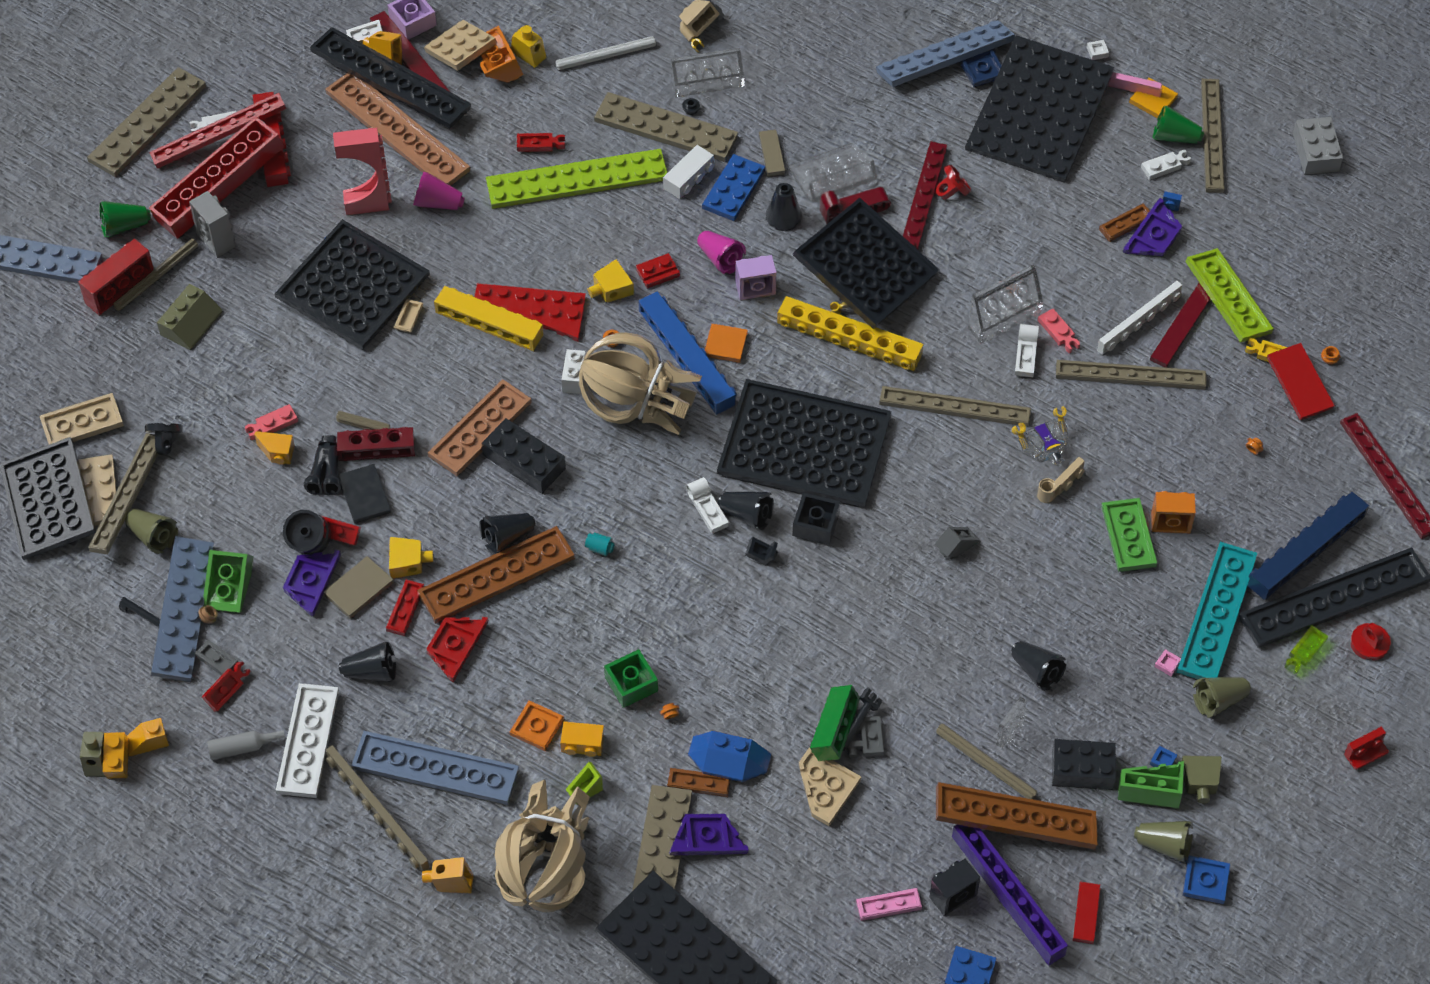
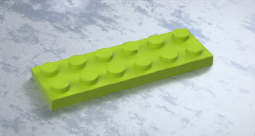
(1229, 295)

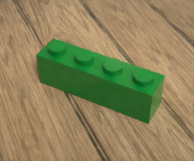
(835, 723)

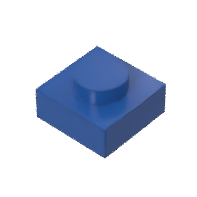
(1172, 200)
(1163, 756)

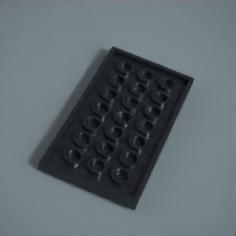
(675, 940)

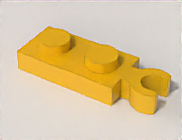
(1262, 349)

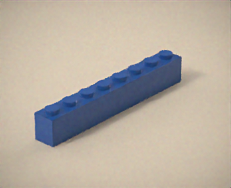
(687, 352)

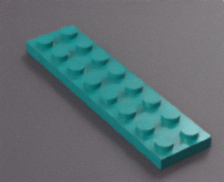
(1217, 612)

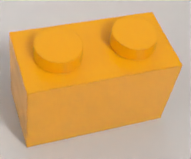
(582, 739)
(115, 755)

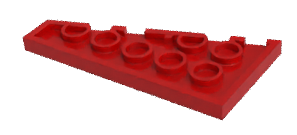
(554, 309)

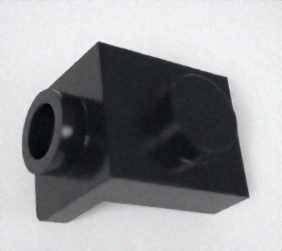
(761, 551)

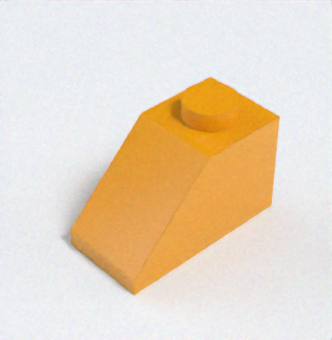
(276, 446)
(147, 737)

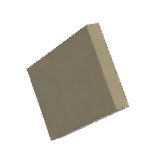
(358, 587)

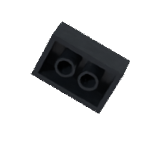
(1083, 764)

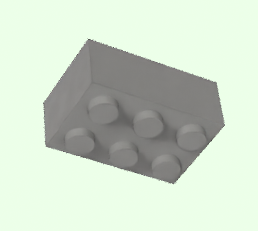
(1317, 145)
(212, 223)

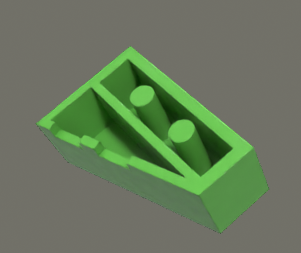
(1152, 785)

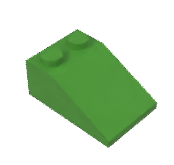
(227, 580)

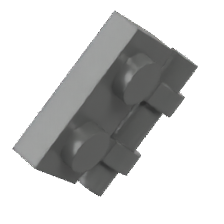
(871, 739)

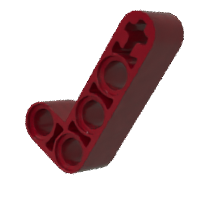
(832, 206)

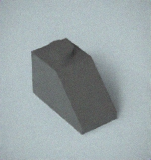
(956, 541)

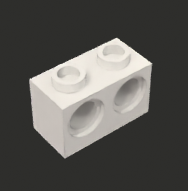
(571, 371)

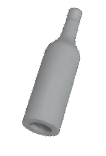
(240, 743)

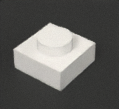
(1097, 50)

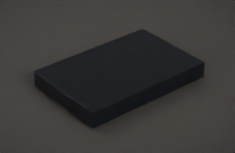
(364, 493)

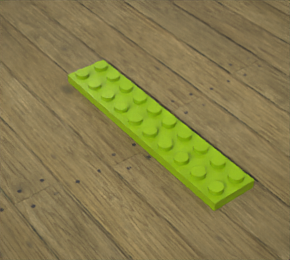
(576, 178)

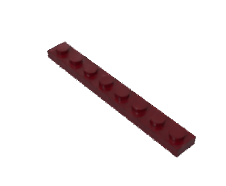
(924, 193)

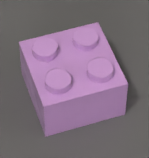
(412, 16)
(755, 277)

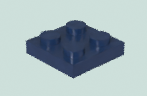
(981, 68)

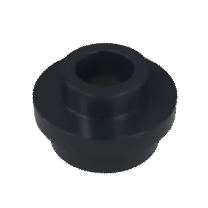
(691, 106)

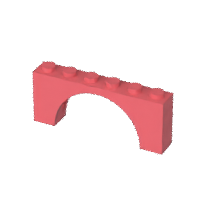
(369, 148)

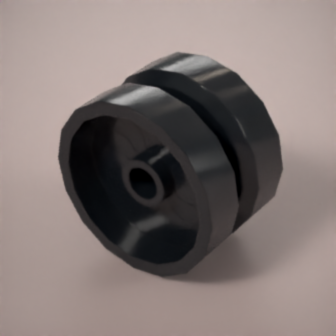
(306, 521)

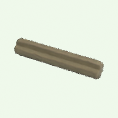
(360, 421)

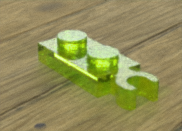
(1306, 648)

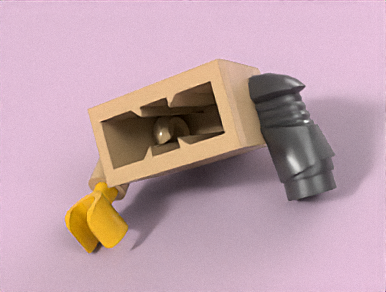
(697, 18)

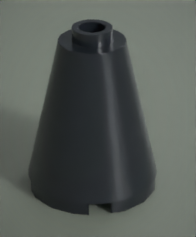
(784, 208)
(748, 507)
(505, 530)
(370, 664)
(1039, 664)

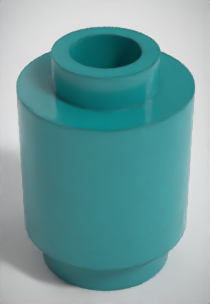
(599, 543)

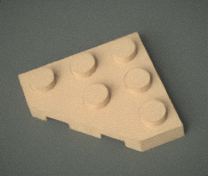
(826, 786)

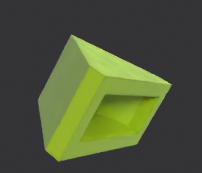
(587, 780)

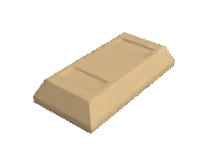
(408, 315)

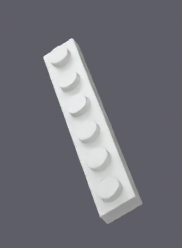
(1135, 321)

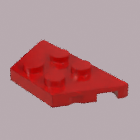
(454, 643)

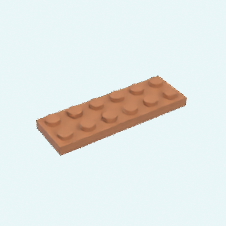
(465, 439)

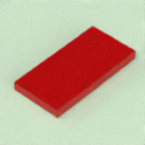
(1300, 381)

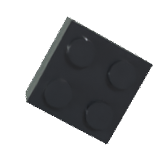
(816, 518)
(954, 886)

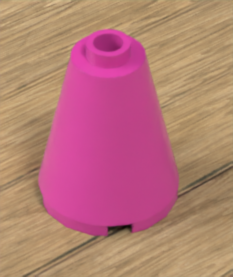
(437, 194)
(721, 250)

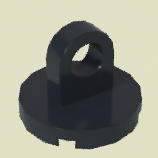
(163, 435)

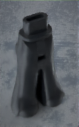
(325, 457)

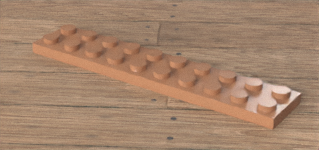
(397, 129)

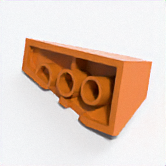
(499, 60)

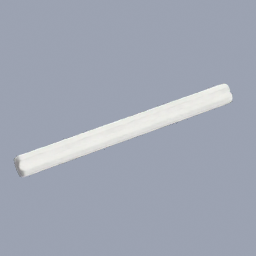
(605, 53)

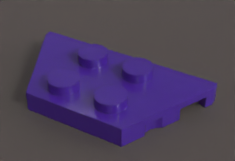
(1155, 232)
(310, 578)
(707, 836)

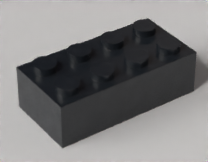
(523, 455)

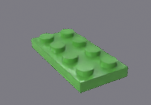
(1129, 534)

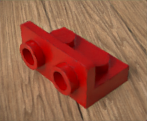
(1366, 748)

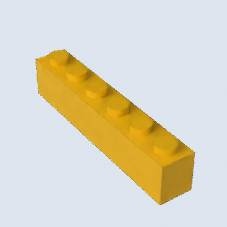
(489, 318)

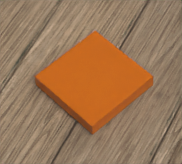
(726, 343)
(537, 725)

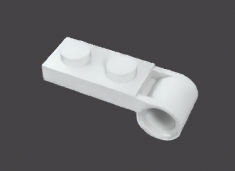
(1026, 350)
(706, 505)

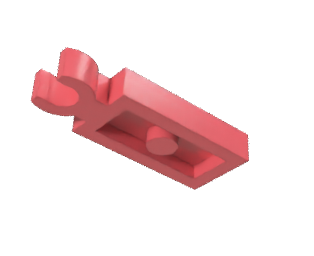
(1058, 329)
(273, 421)

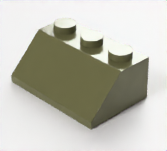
(189, 317)

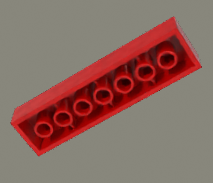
(217, 174)

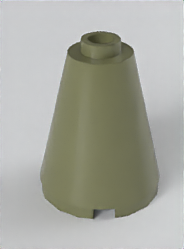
(152, 529)
(1219, 693)
(1166, 838)

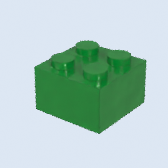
(631, 678)

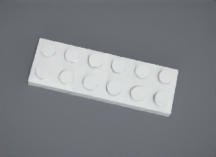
(307, 740)

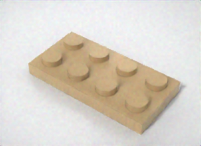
(82, 419)
(99, 483)

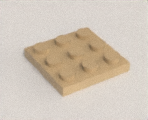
(460, 45)

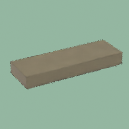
(771, 153)

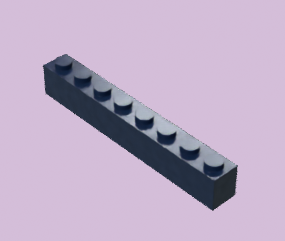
(1307, 546)

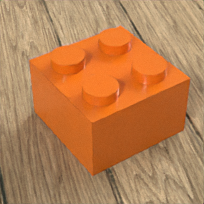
(1173, 512)

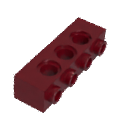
(367, 449)

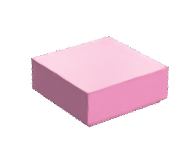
(1168, 663)

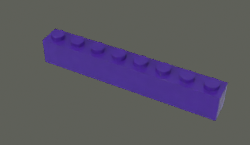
(1010, 893)

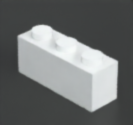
(688, 172)

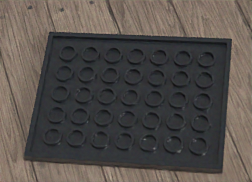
(1040, 108)
(804, 442)

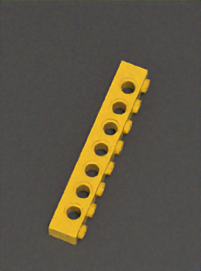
(850, 333)

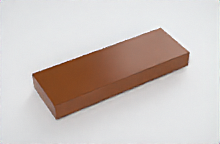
(1124, 222)
(698, 782)

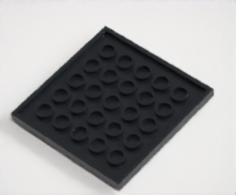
(866, 262)
(352, 284)

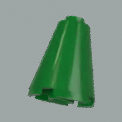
(1176, 127)
(121, 217)

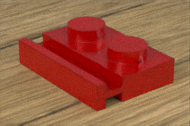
(657, 270)

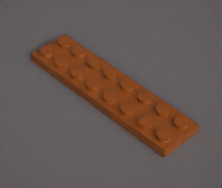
(496, 574)
(1016, 815)

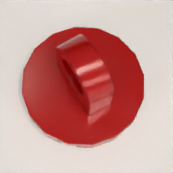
(953, 182)
(1370, 641)

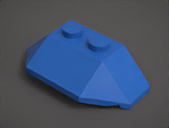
(729, 756)

